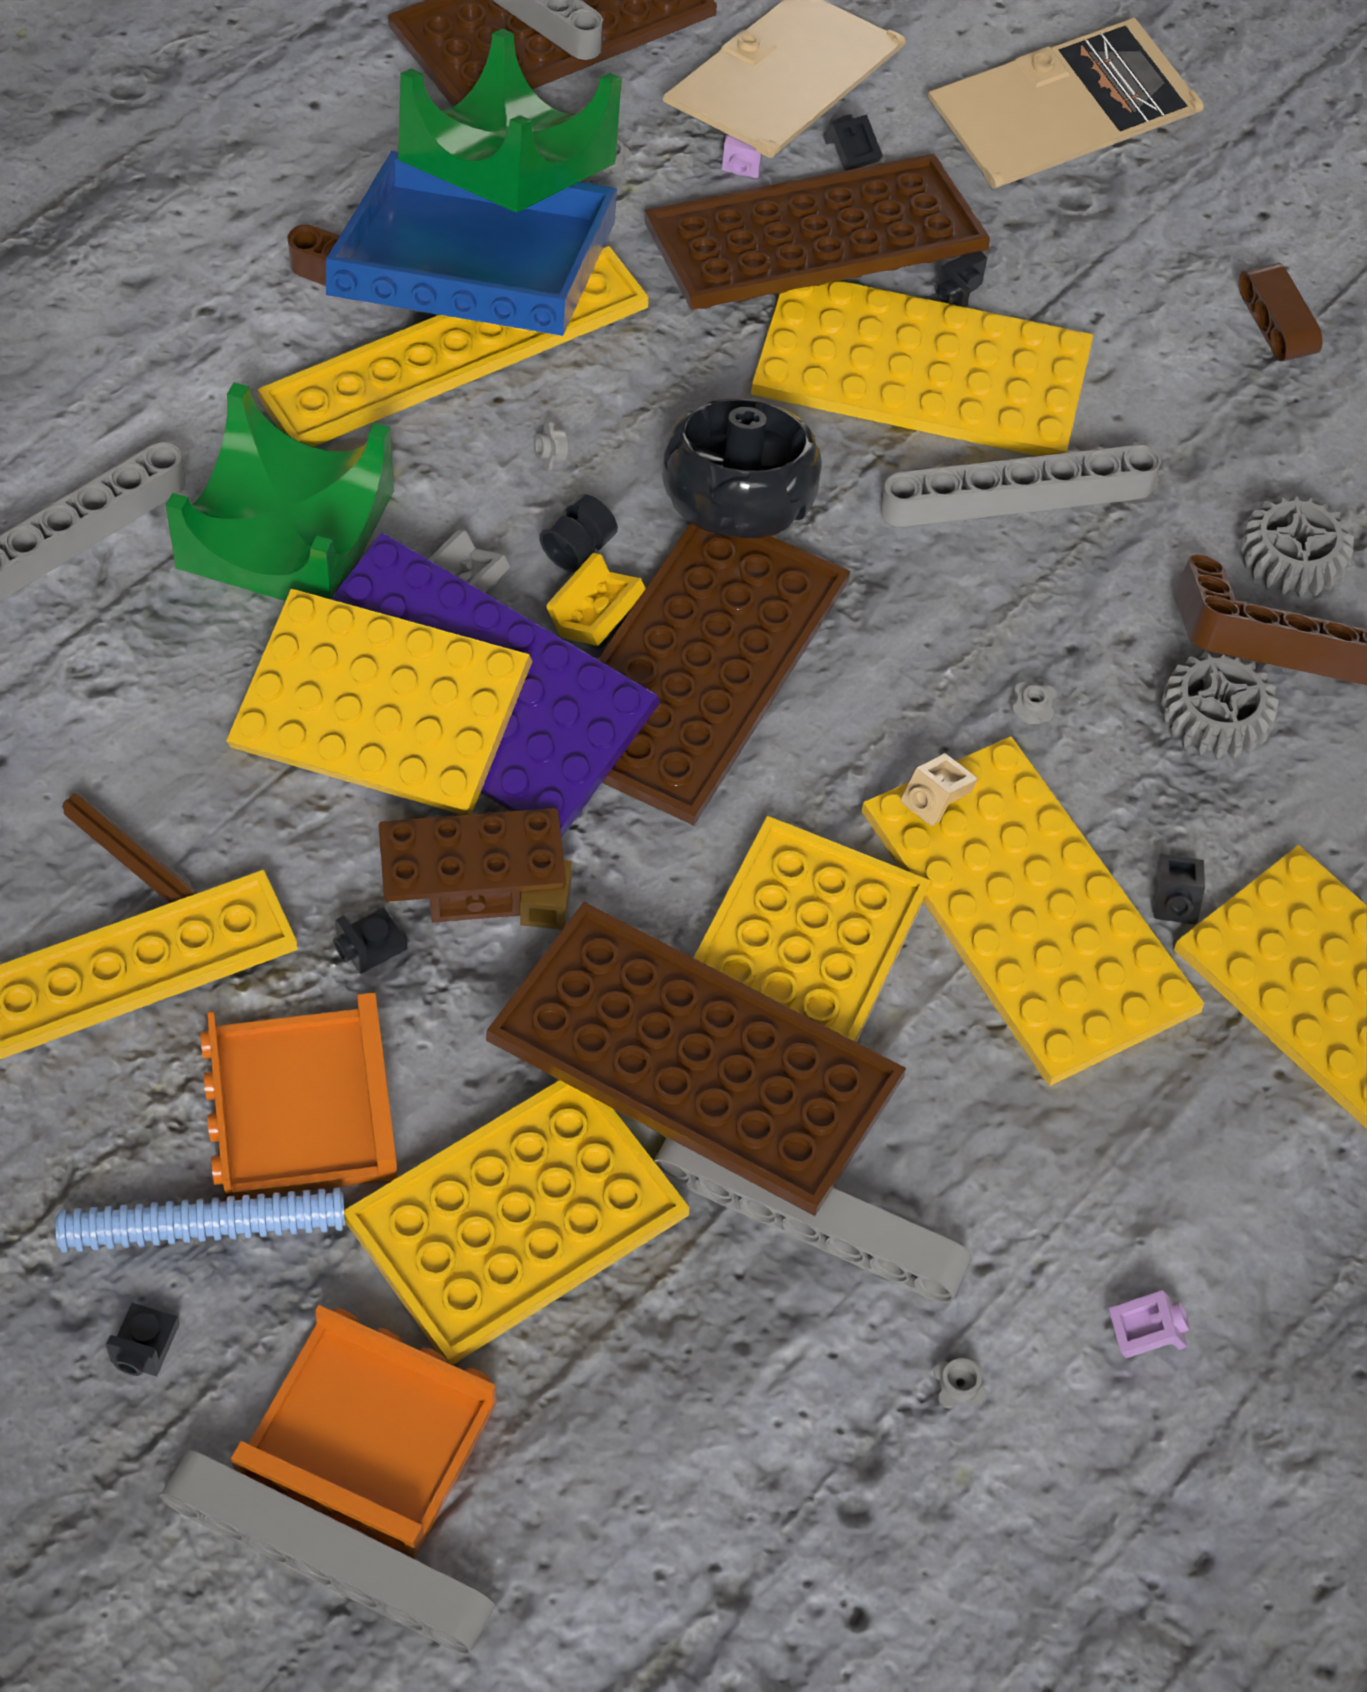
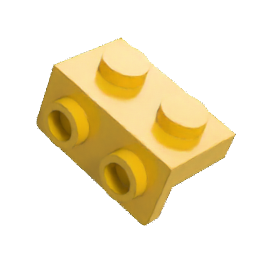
(593, 602)

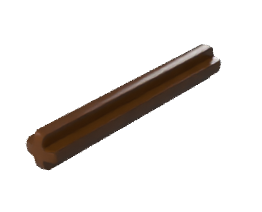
(126, 849)

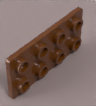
(472, 861)

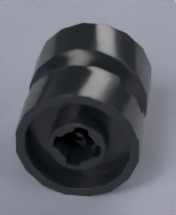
(578, 532)

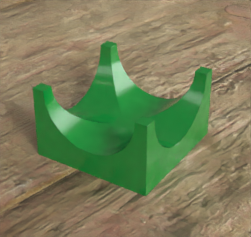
(506, 138)
(281, 509)

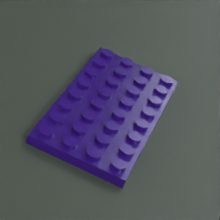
(571, 710)

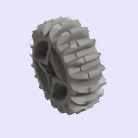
(1297, 545)
(1212, 714)

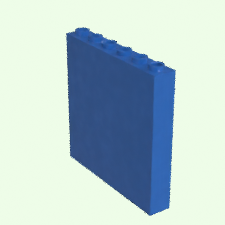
(468, 258)

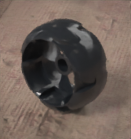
(739, 496)

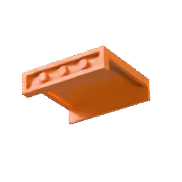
(299, 1102)
(369, 1430)

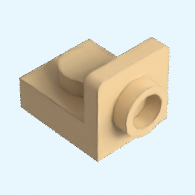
(936, 786)

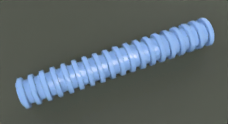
(199, 1220)

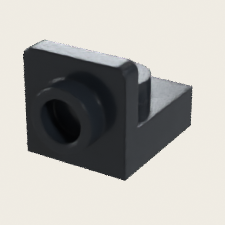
(854, 141)
(961, 278)
(1179, 889)
(368, 940)
(142, 1340)

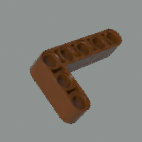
(1263, 633)

